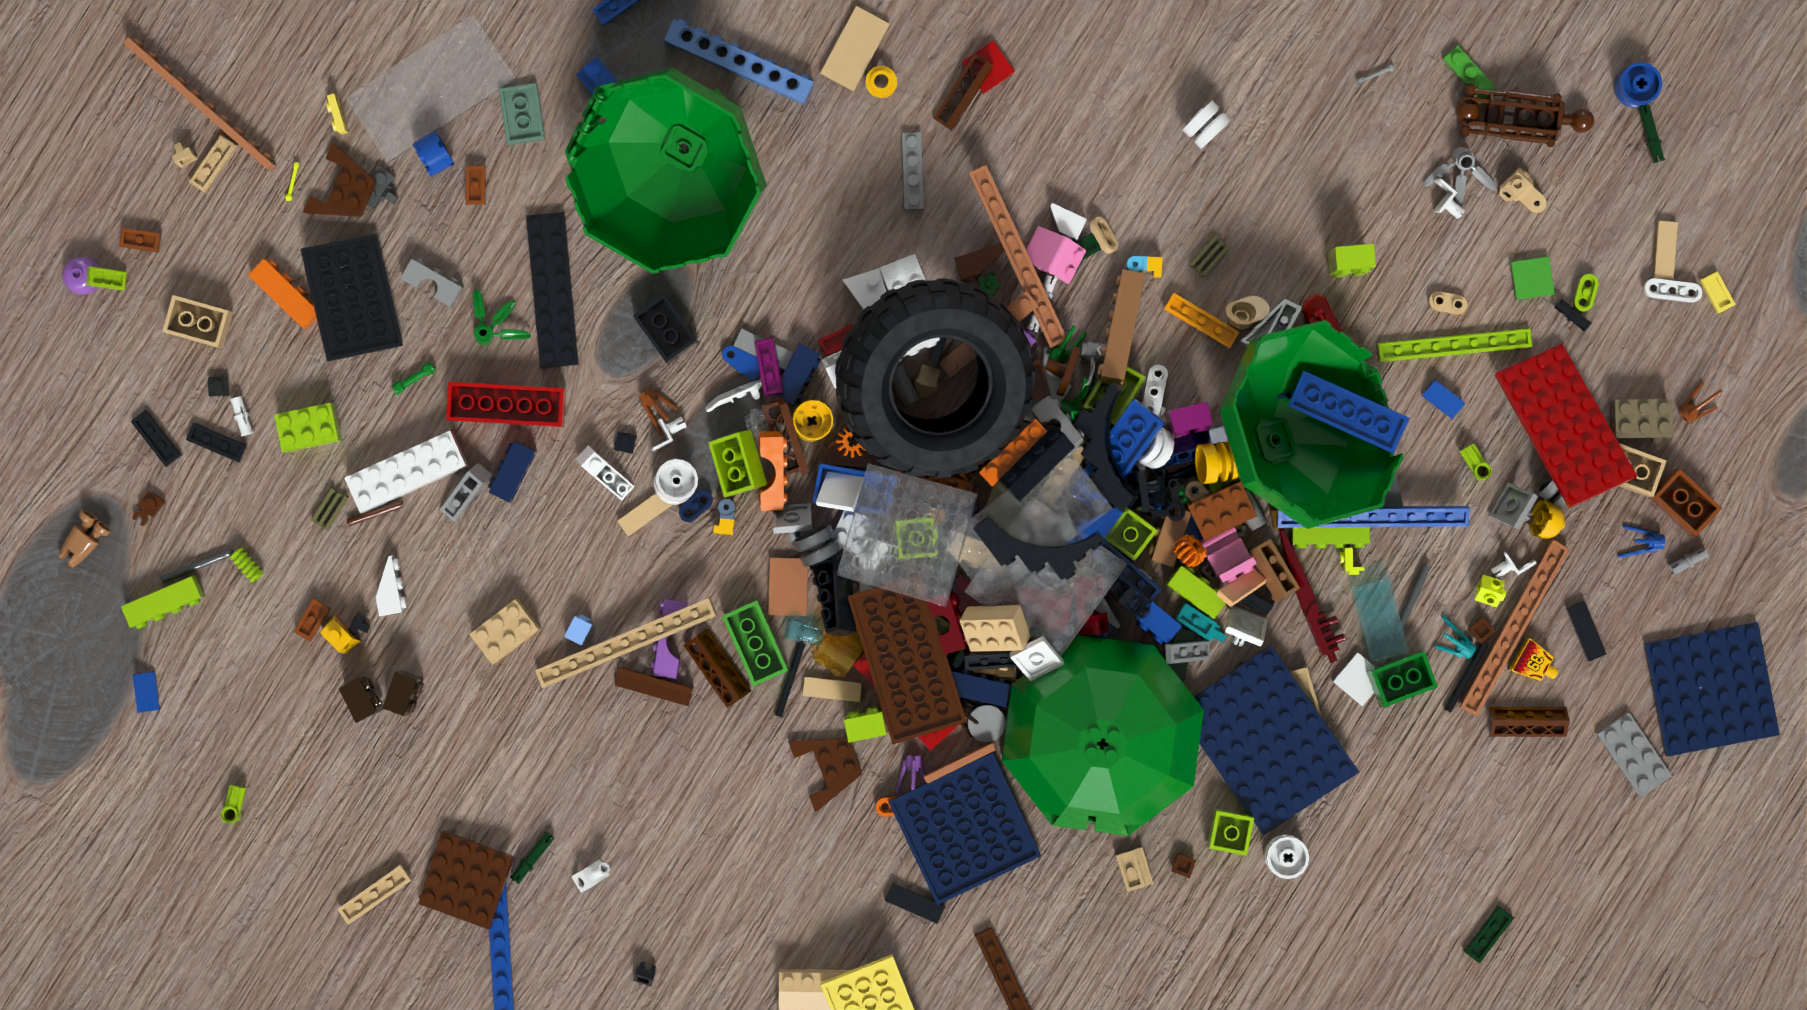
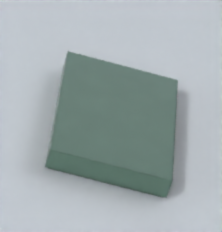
(522, 114)

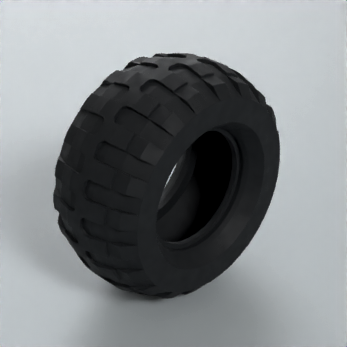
(972, 431)

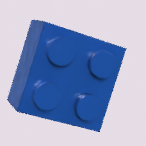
(1160, 624)

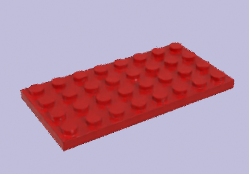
(1565, 425)

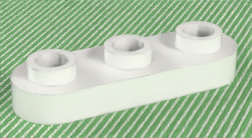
(1681, 290)
(1158, 384)

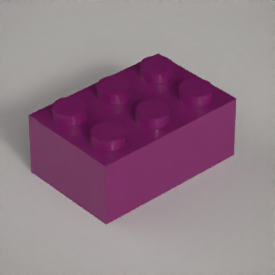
(1189, 418)

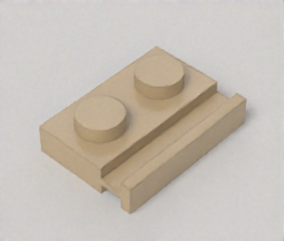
(1134, 869)

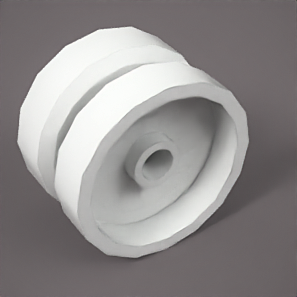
(1203, 122)
(1159, 450)
(678, 471)
(1294, 864)

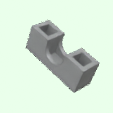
(447, 290)
(1049, 413)

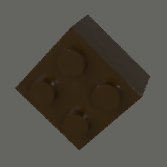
(403, 693)
(361, 698)

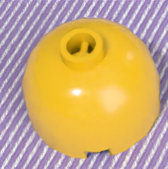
(1547, 520)

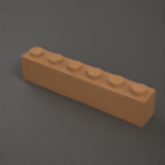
(1122, 326)

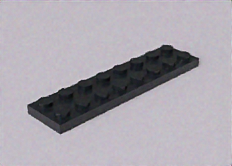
(552, 290)

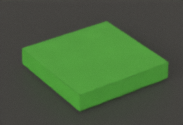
(1532, 278)

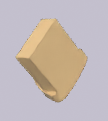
(926, 381)

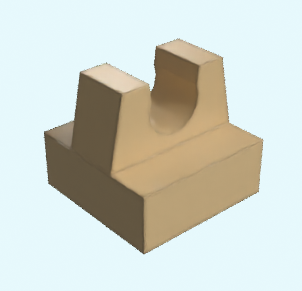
(183, 155)

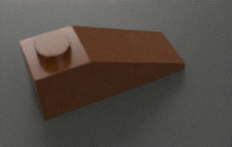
(977, 262)

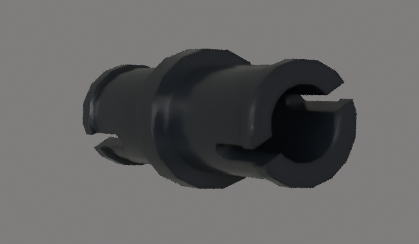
(1572, 315)

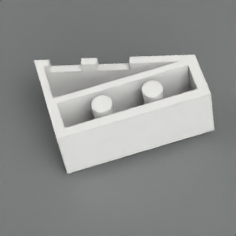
(866, 287)
(1279, 319)

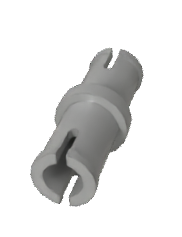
(1688, 560)

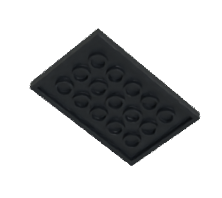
(351, 297)

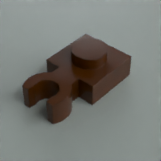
(150, 506)

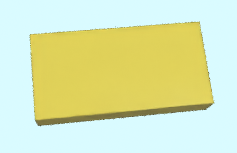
(1717, 292)

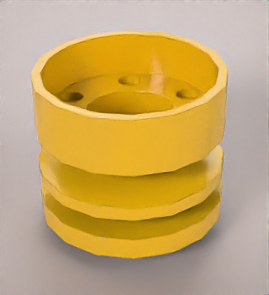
(823, 420)
(1214, 463)

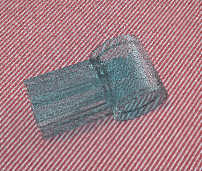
(799, 632)

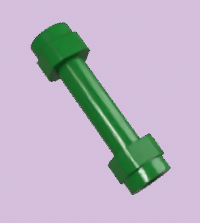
(399, 386)

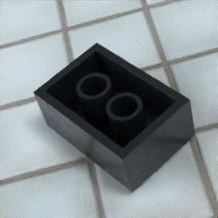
(665, 328)

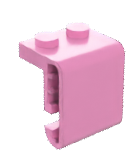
(1055, 254)
(1228, 555)

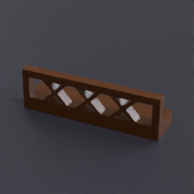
(969, 95)
(791, 433)
(719, 666)
(654, 686)
(1529, 718)

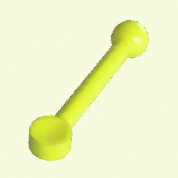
(288, 197)

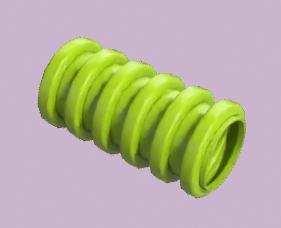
(246, 565)

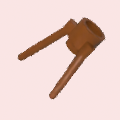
(650, 399)
(1691, 412)

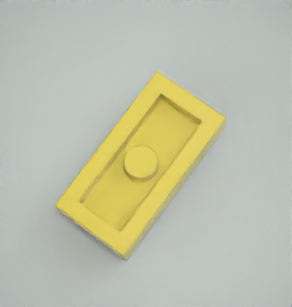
(338, 122)

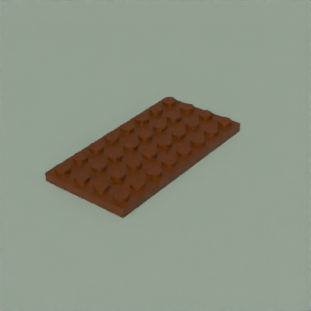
(906, 663)

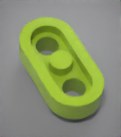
(1586, 293)

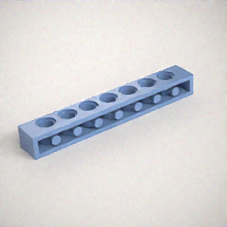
(679, 28)

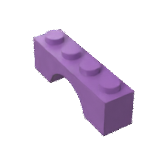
(666, 662)

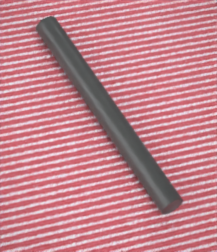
(197, 565)
(1414, 594)

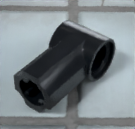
(1259, 601)

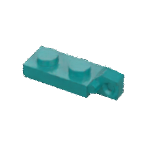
(1199, 623)

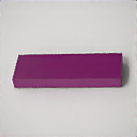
(769, 367)

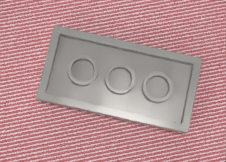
(1634, 754)

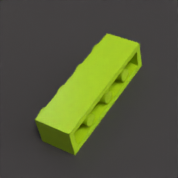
(1330, 535)
(162, 602)

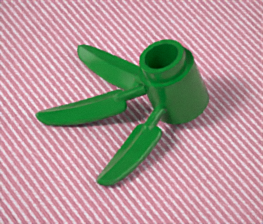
(498, 318)
(1072, 407)

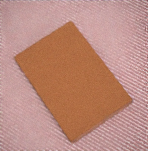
(787, 587)

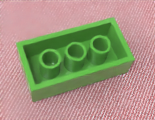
(755, 643)

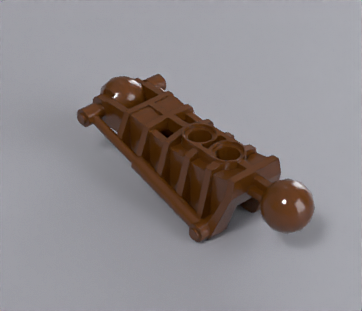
(1469, 109)

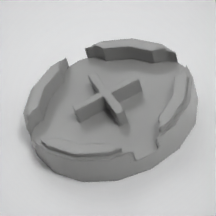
(990, 725)

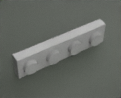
(912, 171)

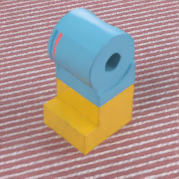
(1145, 264)

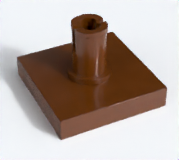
(1065, 370)

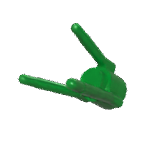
(1058, 353)

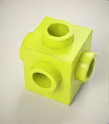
(1490, 590)

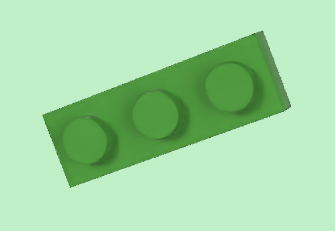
(1468, 71)

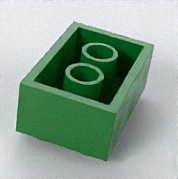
(1402, 679)

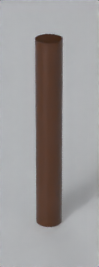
(374, 513)

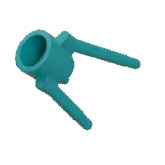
(1464, 647)

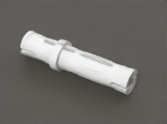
(1048, 286)

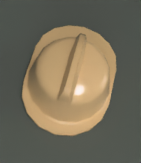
(1247, 311)

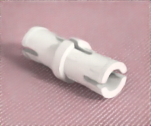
(241, 416)

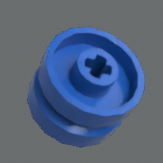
(1648, 89)

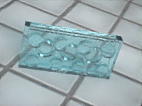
(1380, 620)

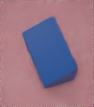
(1443, 399)
(146, 692)

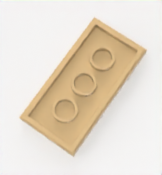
(855, 49)

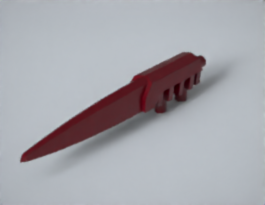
(1316, 620)

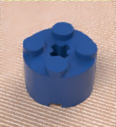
(433, 153)

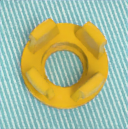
(881, 92)

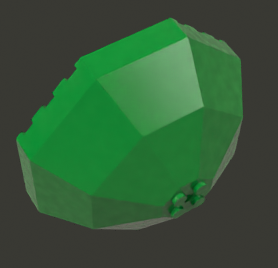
(648, 193)
(1313, 468)
(1111, 693)

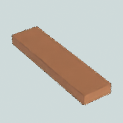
(959, 762)

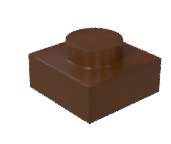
(1481, 630)
(1183, 865)

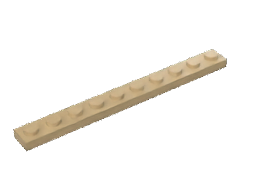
(626, 643)

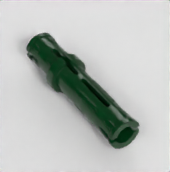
(1654, 142)
(527, 864)

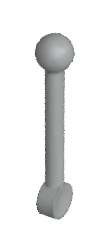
(1390, 67)

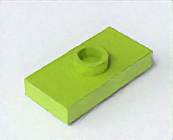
(106, 278)

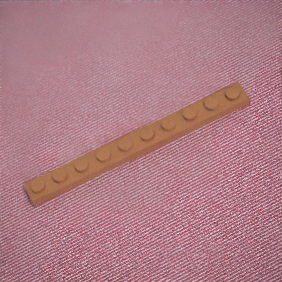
(194, 97)
(1017, 254)
(1514, 628)

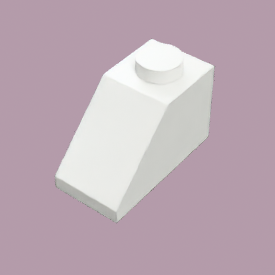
(1067, 222)

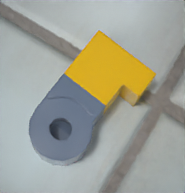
(727, 517)

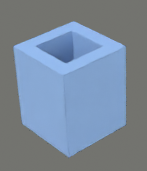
(579, 629)

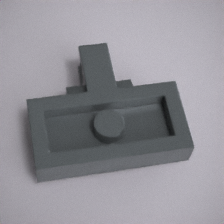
(382, 188)

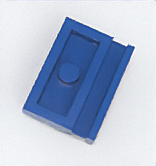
(595, 75)

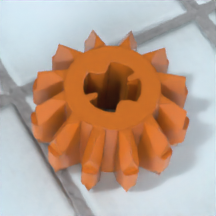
(846, 444)
(1190, 551)

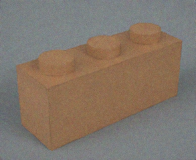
(1167, 537)
(1273, 568)

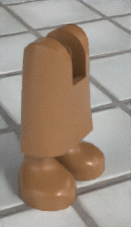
(79, 542)

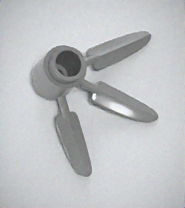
(1464, 160)
(1092, 353)

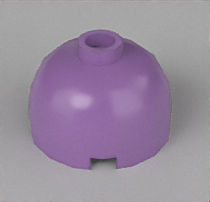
(75, 275)

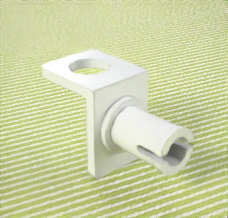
(1447, 202)
(668, 430)
(1508, 565)
(591, 875)

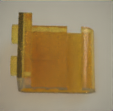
(839, 652)

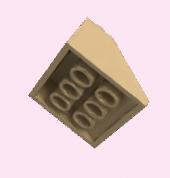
(802, 988)

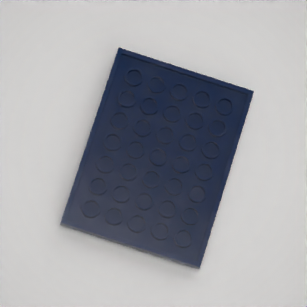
(1270, 741)

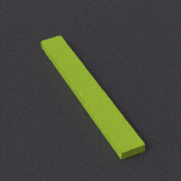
(1454, 345)

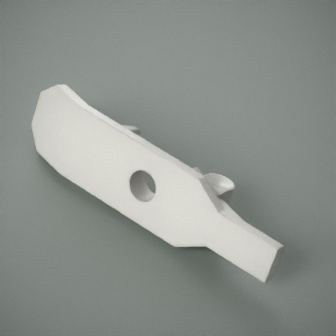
(738, 392)

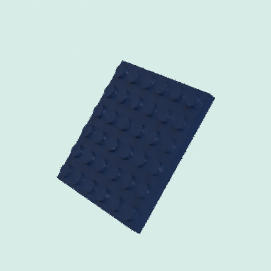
(1711, 689)
(964, 828)

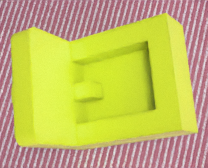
(1346, 559)

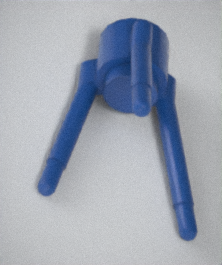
(1654, 541)

